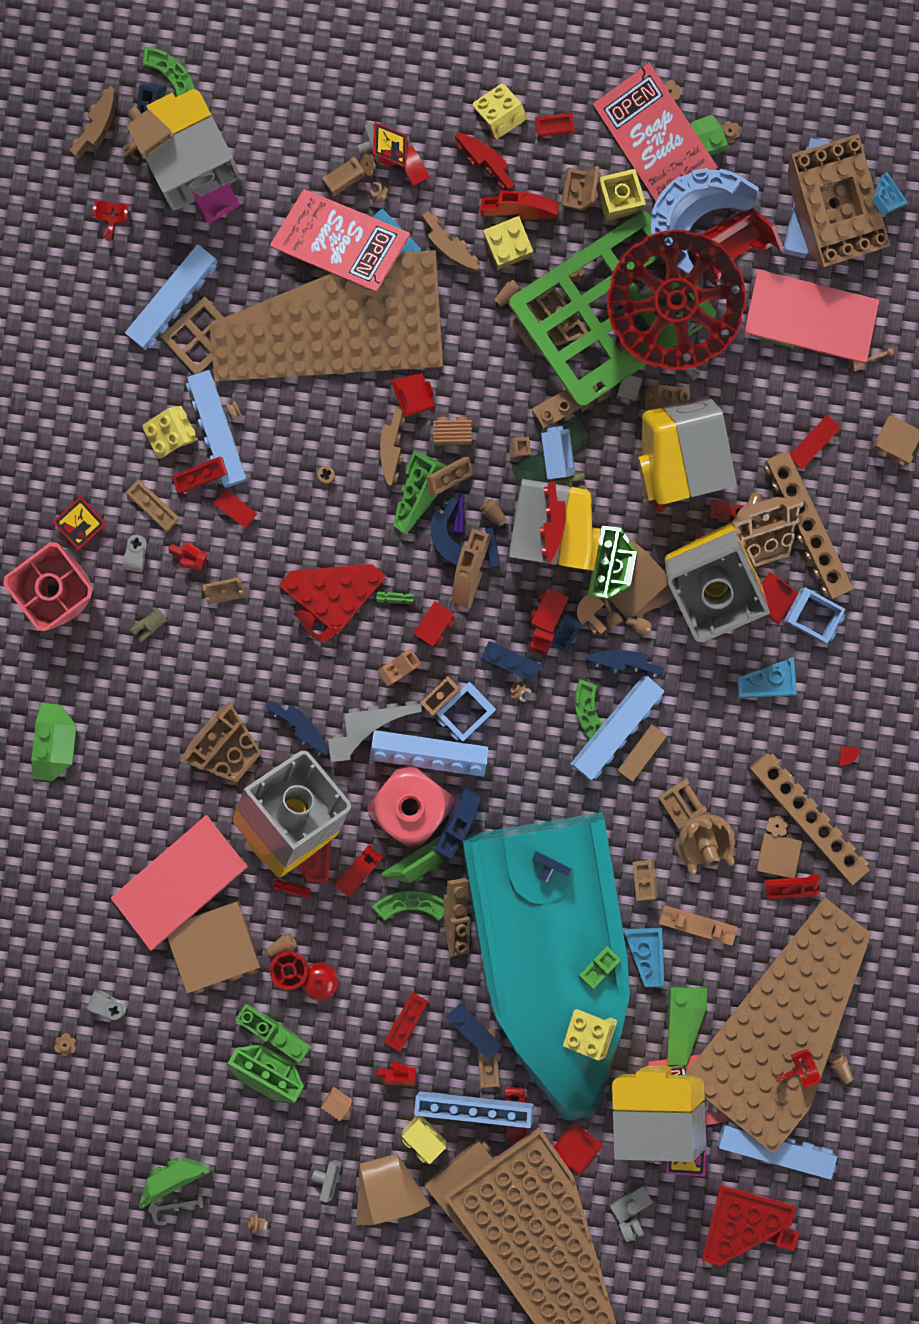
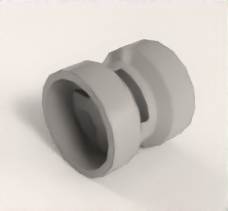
(627, 1231)

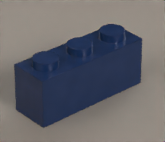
(511, 661)

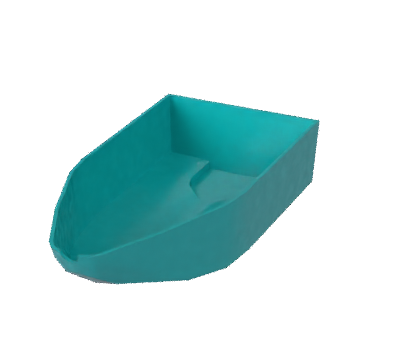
(540, 939)

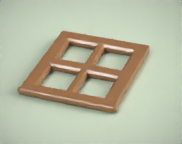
(200, 336)

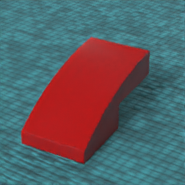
(415, 168)
(235, 508)
(541, 642)
(785, 1238)

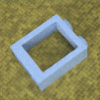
(558, 452)
(797, 607)
(479, 698)

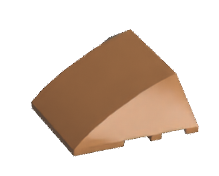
(543, 307)
(768, 528)
(647, 590)
(223, 746)
(387, 1191)

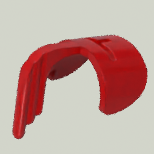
(103, 206)
(308, 619)
(812, 1071)

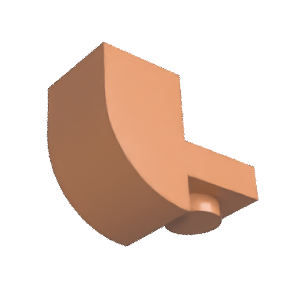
(585, 612)
(399, 667)

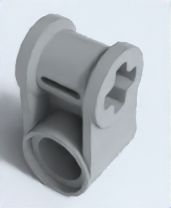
(135, 558)
(103, 1004)

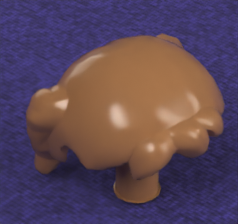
(705, 841)

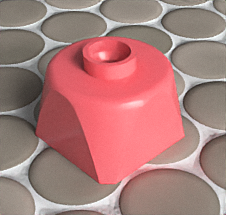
(30, 582)
(432, 800)

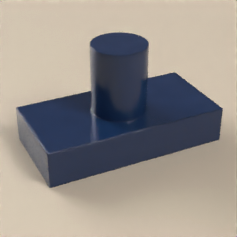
(492, 549)
(566, 633)
(550, 866)

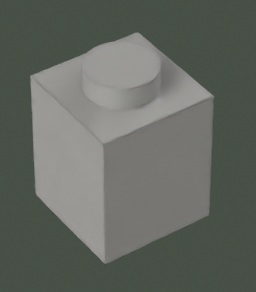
(629, 390)

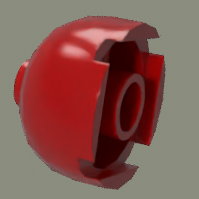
(287, 970)
(320, 981)

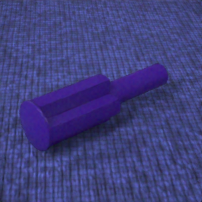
(459, 516)

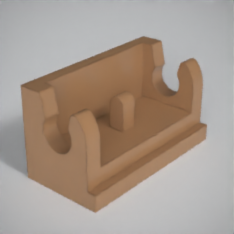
(343, 176)
(224, 590)
(645, 880)

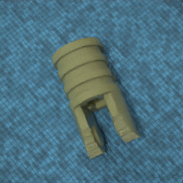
(566, 481)
(151, 621)

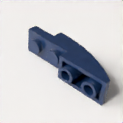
(617, 659)
(306, 729)
(458, 823)

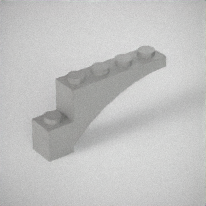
(362, 724)

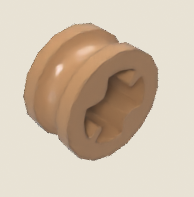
(234, 410)
(320, 473)

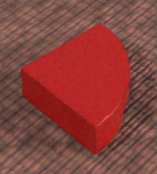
(848, 755)

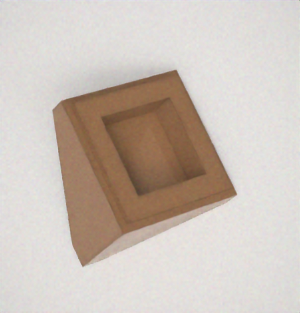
(519, 447)

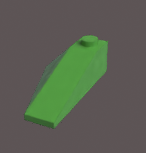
(710, 134)

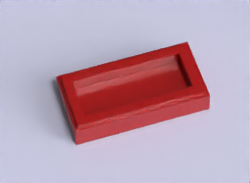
(554, 125)

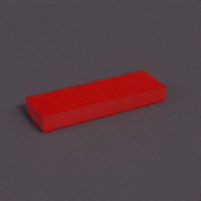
(814, 442)
(200, 475)
(406, 1021)

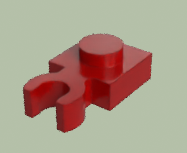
(721, 510)

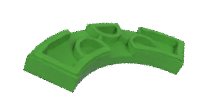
(169, 67)
(586, 707)
(410, 900)

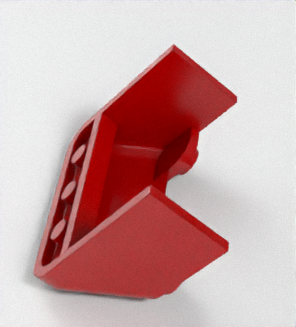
(738, 235)

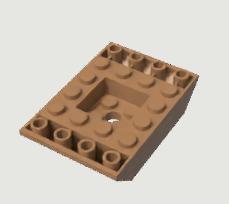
(839, 173)

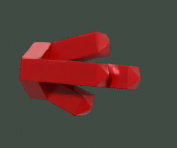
(189, 556)
(397, 1074)

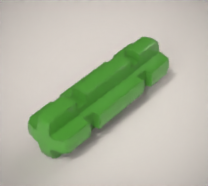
(397, 598)

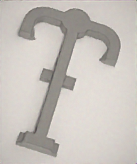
(153, 1208)

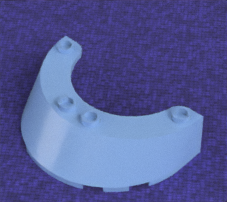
(696, 195)

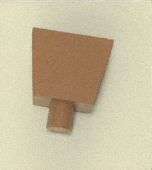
(147, 131)

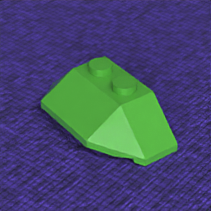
(613, 564)
(52, 742)
(416, 864)
(266, 1073)
(171, 1178)

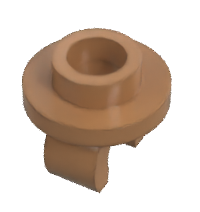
(129, 149)
(380, 194)
(518, 689)
(255, 1222)

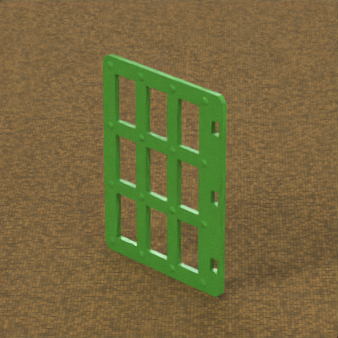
(621, 363)

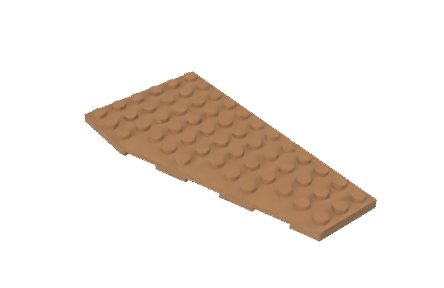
(336, 327)
(787, 1011)
(535, 1233)

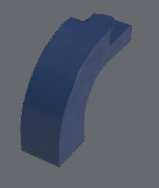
(443, 543)

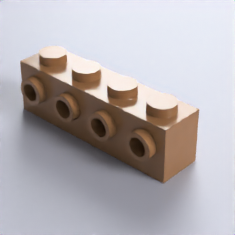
(562, 407)

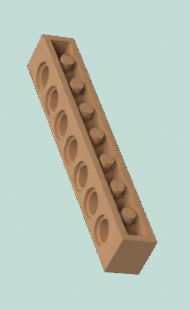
(842, 584)
(859, 865)

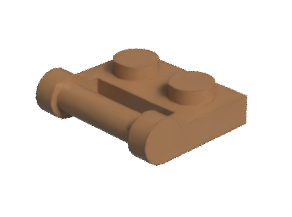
(676, 806)

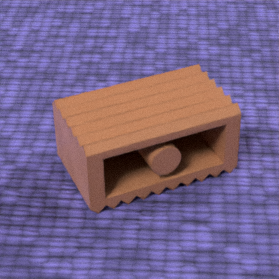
(452, 431)
(440, 696)
(337, 1104)

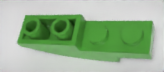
(273, 1032)

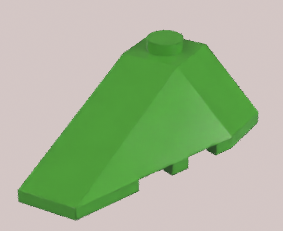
(416, 492)
(685, 1016)

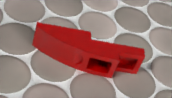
(481, 154)
(526, 204)
(552, 531)

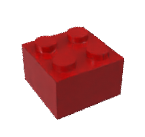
(548, 611)
(434, 624)

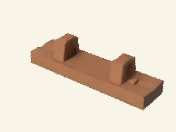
(697, 925)

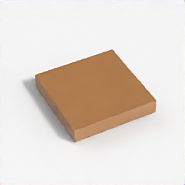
(779, 855)

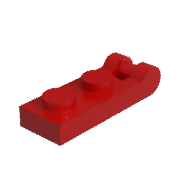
(358, 871)
(792, 887)
(515, 1133)

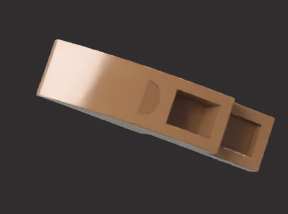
(101, 119)
(452, 250)
(391, 455)
(468, 568)
(455, 917)

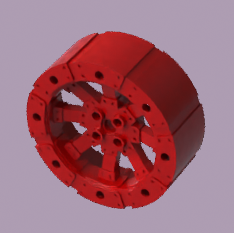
(623, 278)

